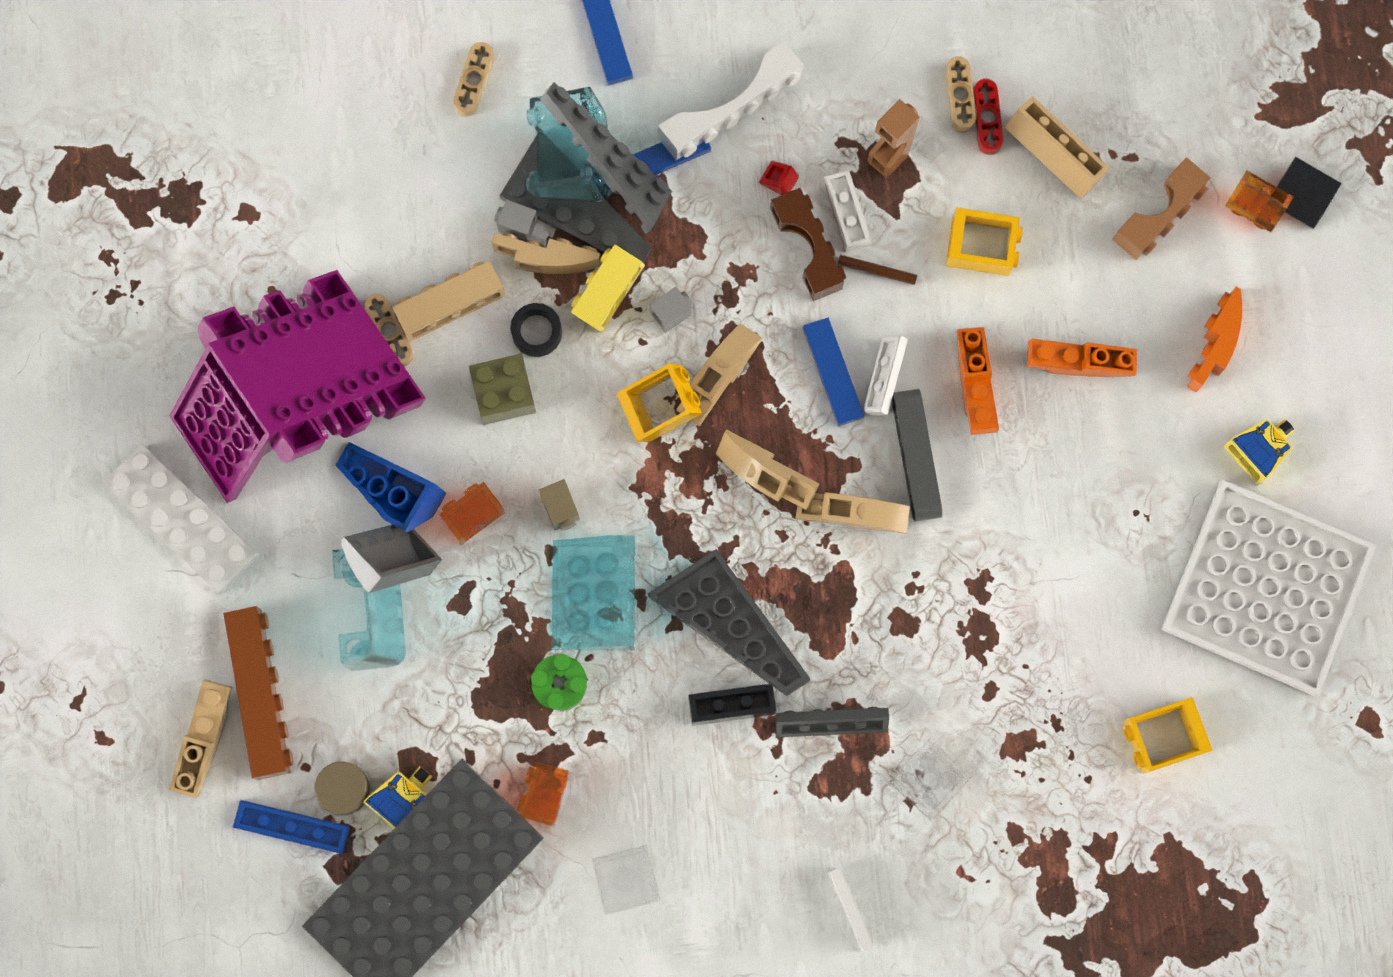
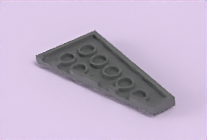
(610, 158)
(587, 222)
(722, 611)

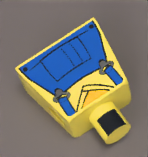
(1261, 448)
(398, 796)

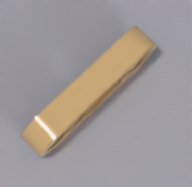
(952, 85)
(478, 89)
(387, 310)

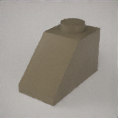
(559, 505)

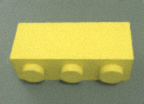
(607, 287)

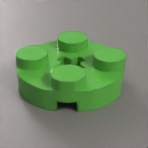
(560, 666)

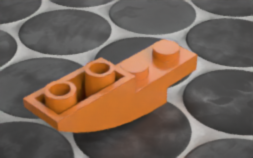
(1222, 337)
(1082, 360)
(976, 381)

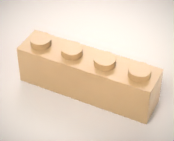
(1057, 147)
(449, 300)

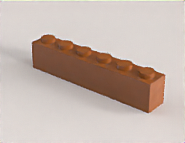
(257, 693)

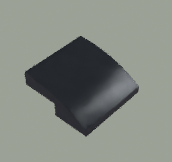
(1310, 191)

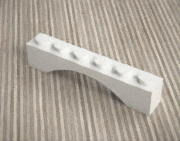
(688, 129)

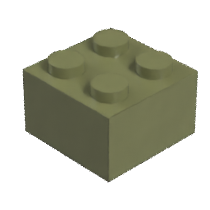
(502, 389)

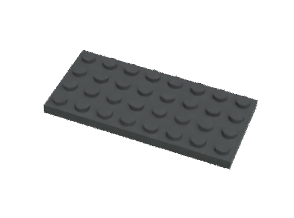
(424, 878)

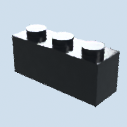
(732, 704)

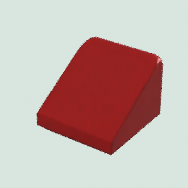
(779, 177)

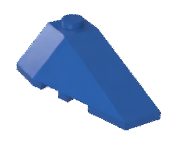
(393, 491)

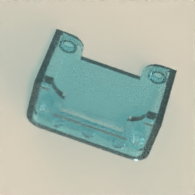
(561, 165)

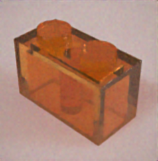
(1258, 201)
(471, 512)
(543, 794)

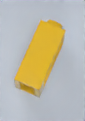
(979, 263)
(635, 409)
(1193, 727)

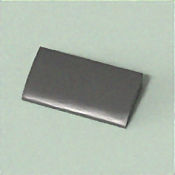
(388, 557)

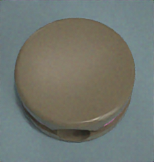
(342, 788)

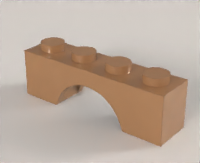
(897, 134)
(1141, 231)

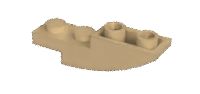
(556, 258)
(722, 369)
(763, 473)
(856, 512)
(202, 739)

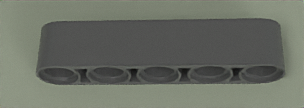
(916, 455)

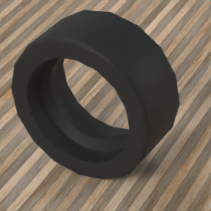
(531, 310)

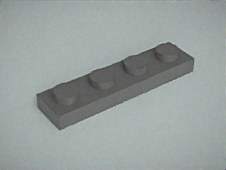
(832, 722)

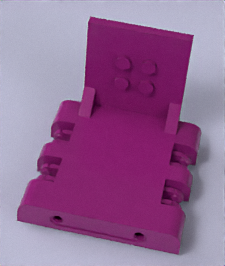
(287, 380)

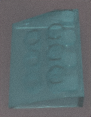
(594, 593)

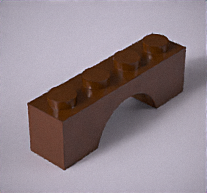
(794, 215)

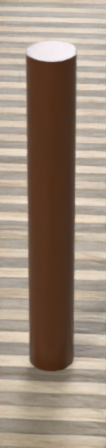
(877, 269)

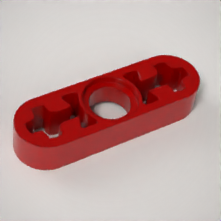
(996, 125)

